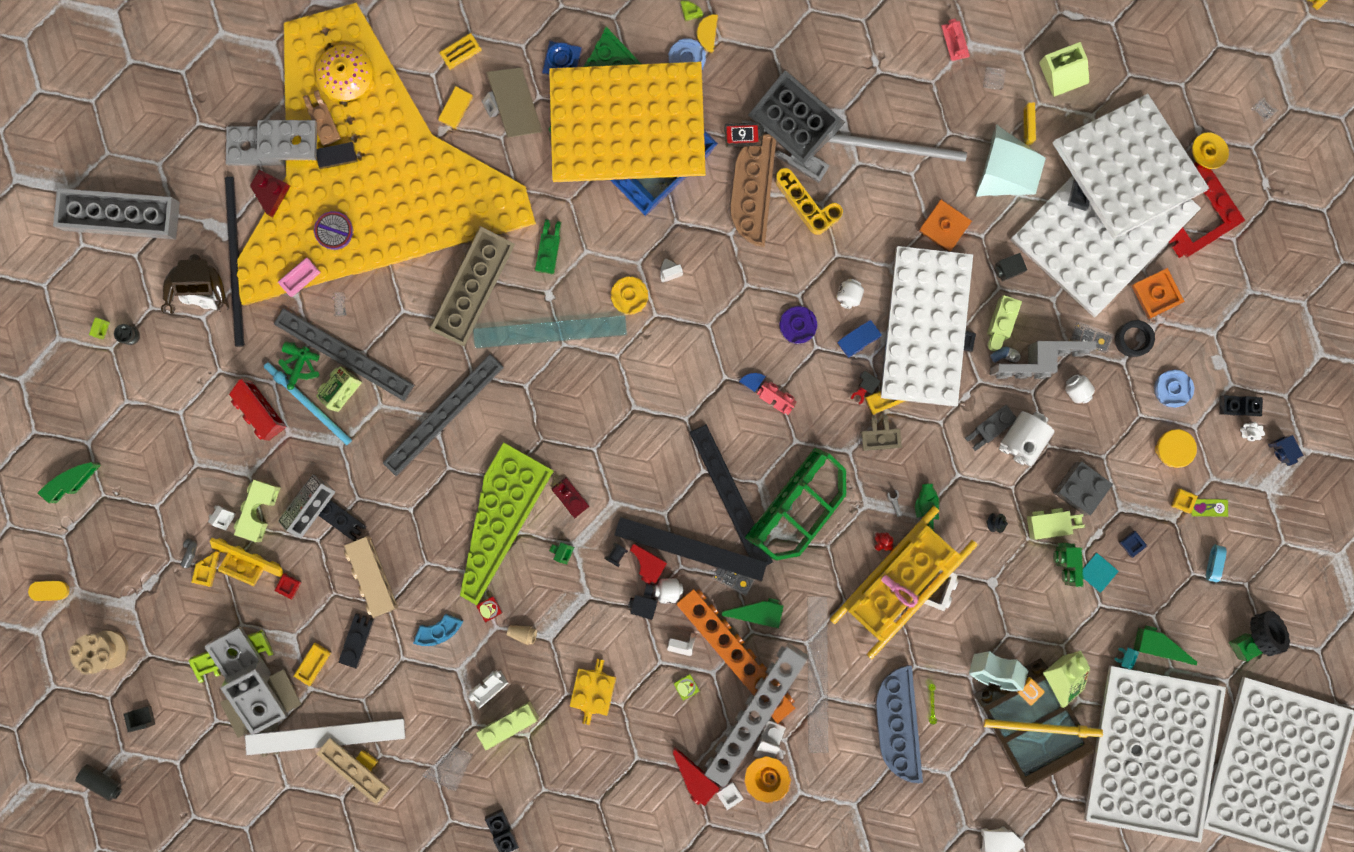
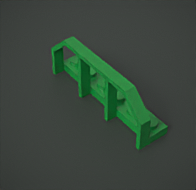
(788, 495)

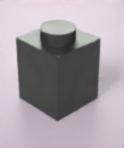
(1010, 267)

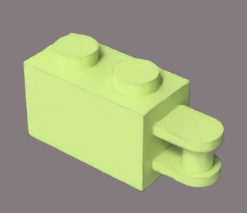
(1003, 321)
(1053, 524)

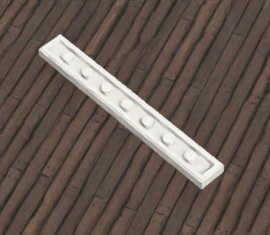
(318, 736)

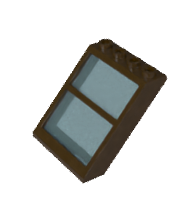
(1034, 753)

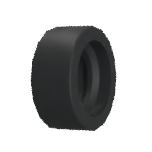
(1149, 337)

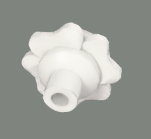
(1252, 431)

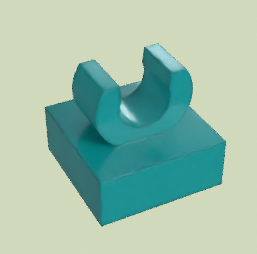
(1129, 658)

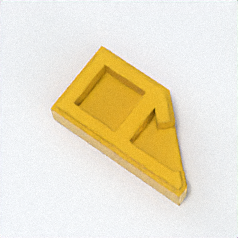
(205, 570)

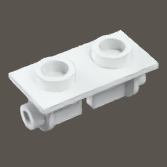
(203, 301)
(492, 685)

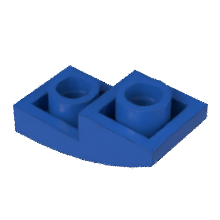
(859, 338)

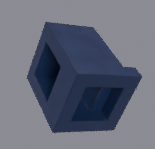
(1287, 450)

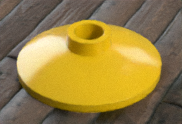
(1216, 148)

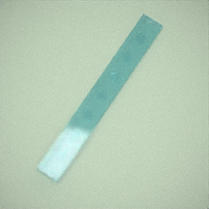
(550, 332)

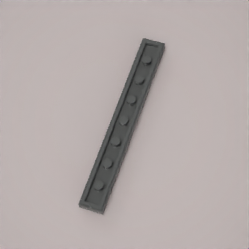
(344, 354)
(443, 415)

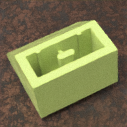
(1066, 69)

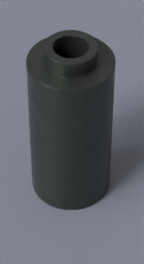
(98, 783)

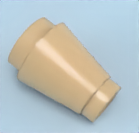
(524, 634)

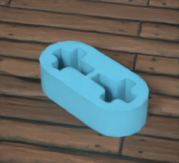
(1216, 563)

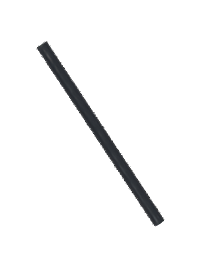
(233, 256)

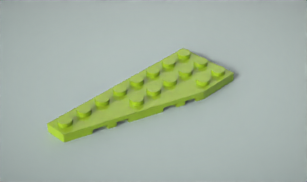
(505, 503)

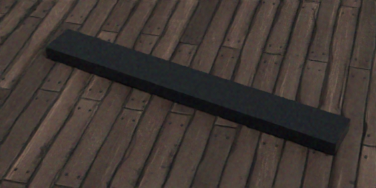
(727, 490)
(690, 549)

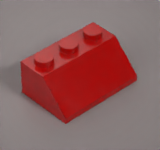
(256, 410)

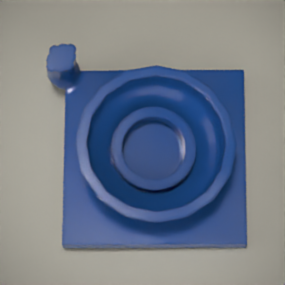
(561, 56)

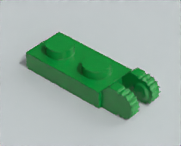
(548, 249)

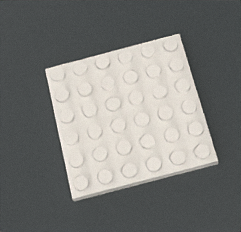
(1130, 166)

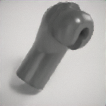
(191, 546)

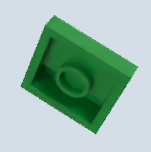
(1070, 558)

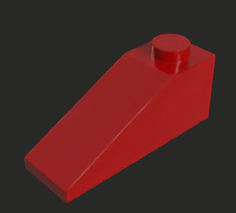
(699, 786)

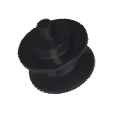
(996, 522)

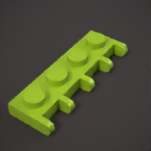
(204, 663)

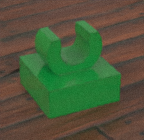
(562, 552)

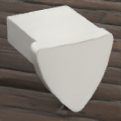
(670, 271)
(682, 647)

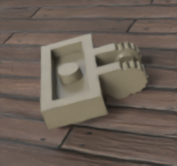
(881, 439)

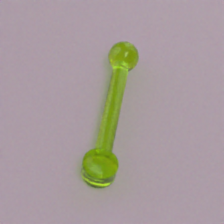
(932, 719)

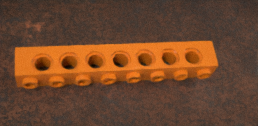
(687, 604)

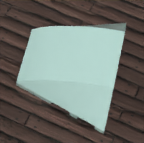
(1010, 167)

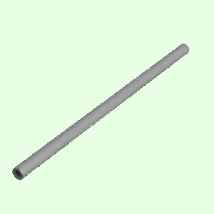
(895, 146)

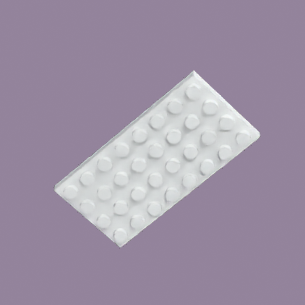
(926, 326)

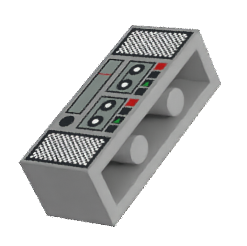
(306, 506)

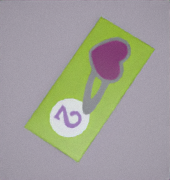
(1211, 508)

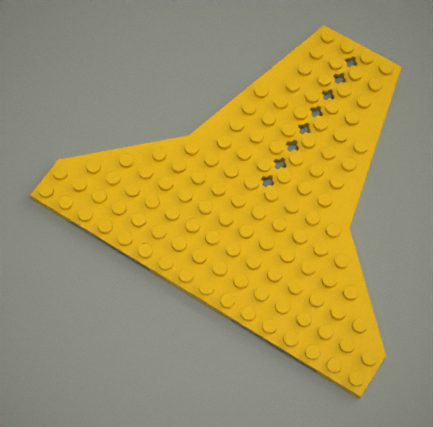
(403, 195)

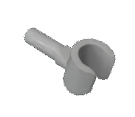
(894, 501)

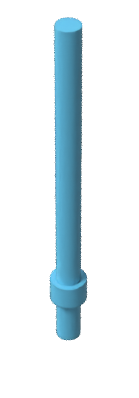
(280, 378)

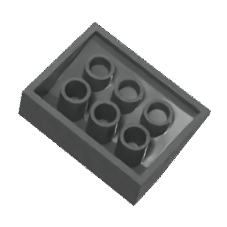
(796, 117)

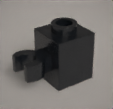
(643, 605)

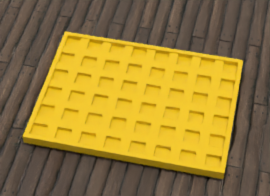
(627, 122)

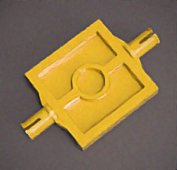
(593, 691)

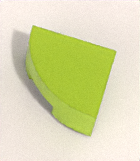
(691, 10)

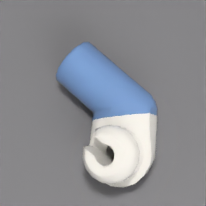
(1006, 353)

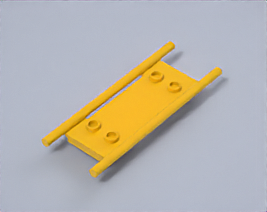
(912, 570)

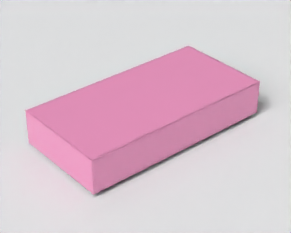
(299, 277)

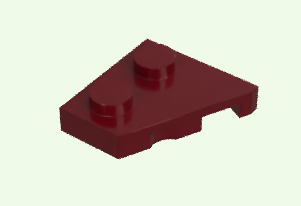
(269, 191)

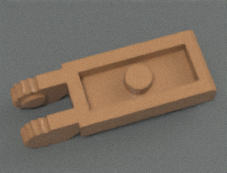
(326, 126)

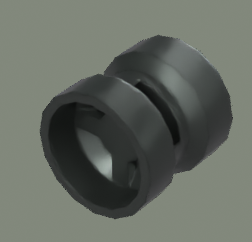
(122, 334)

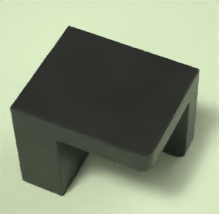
(139, 719)

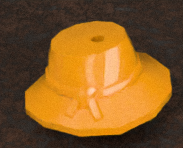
(762, 785)

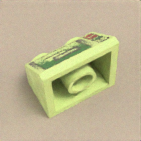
(338, 389)
(1068, 677)

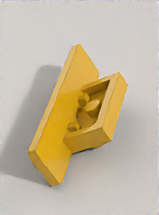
(243, 565)

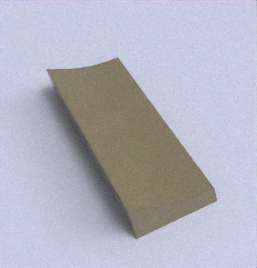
(471, 286)

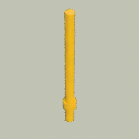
(1080, 731)

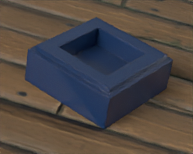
(1133, 544)

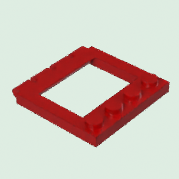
(1222, 204)

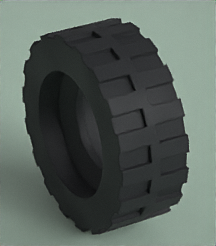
(1270, 633)

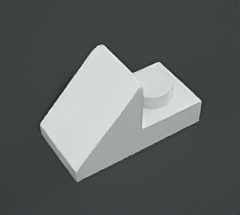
(769, 740)

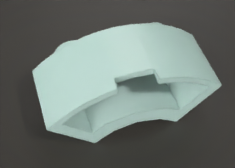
(1003, 672)

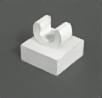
(221, 517)

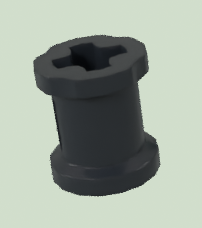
(616, 554)

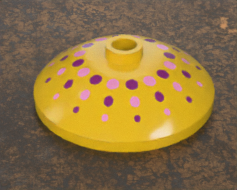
(350, 82)

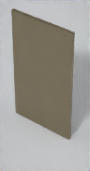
(514, 102)
(282, 689)

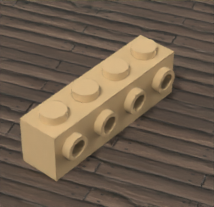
(371, 577)

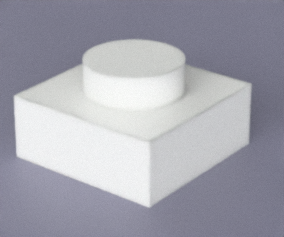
(729, 795)

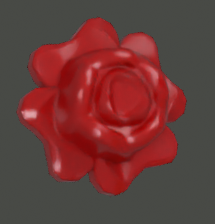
(884, 541)

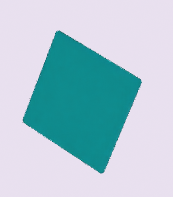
(1099, 572)

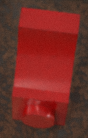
(650, 564)

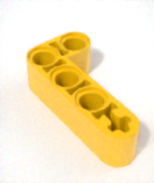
(805, 199)

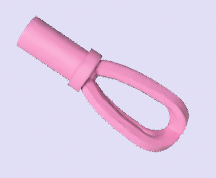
(895, 586)

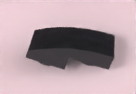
(1241, 405)
(501, 831)

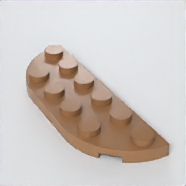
(753, 190)

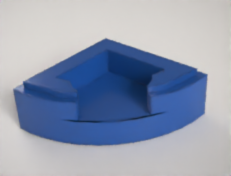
(752, 381)

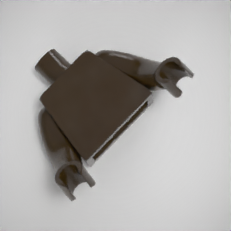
(192, 278)

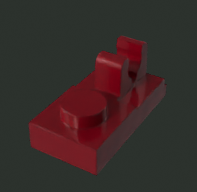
(570, 497)

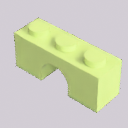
(249, 525)
(508, 725)

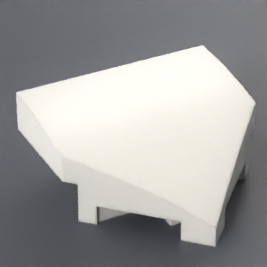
(1000, 841)

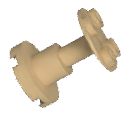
(98, 651)

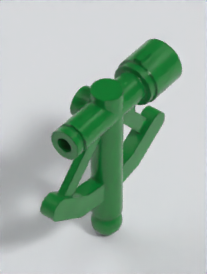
(301, 355)

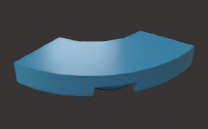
(439, 632)

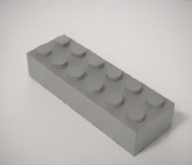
(116, 213)

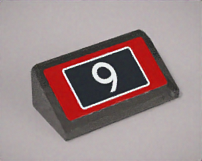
(743, 134)

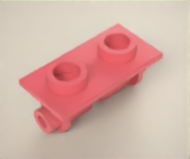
(955, 40)
(772, 392)

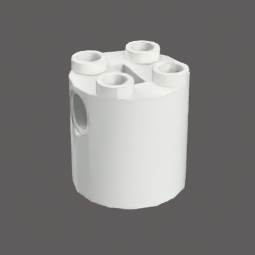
(1027, 438)

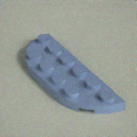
(899, 725)

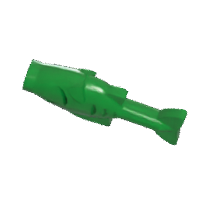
(926, 500)

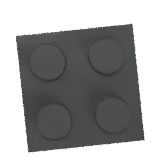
(1083, 488)

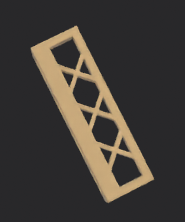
(353, 771)

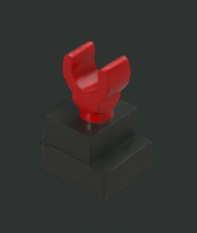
(868, 385)

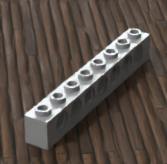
(722, 773)

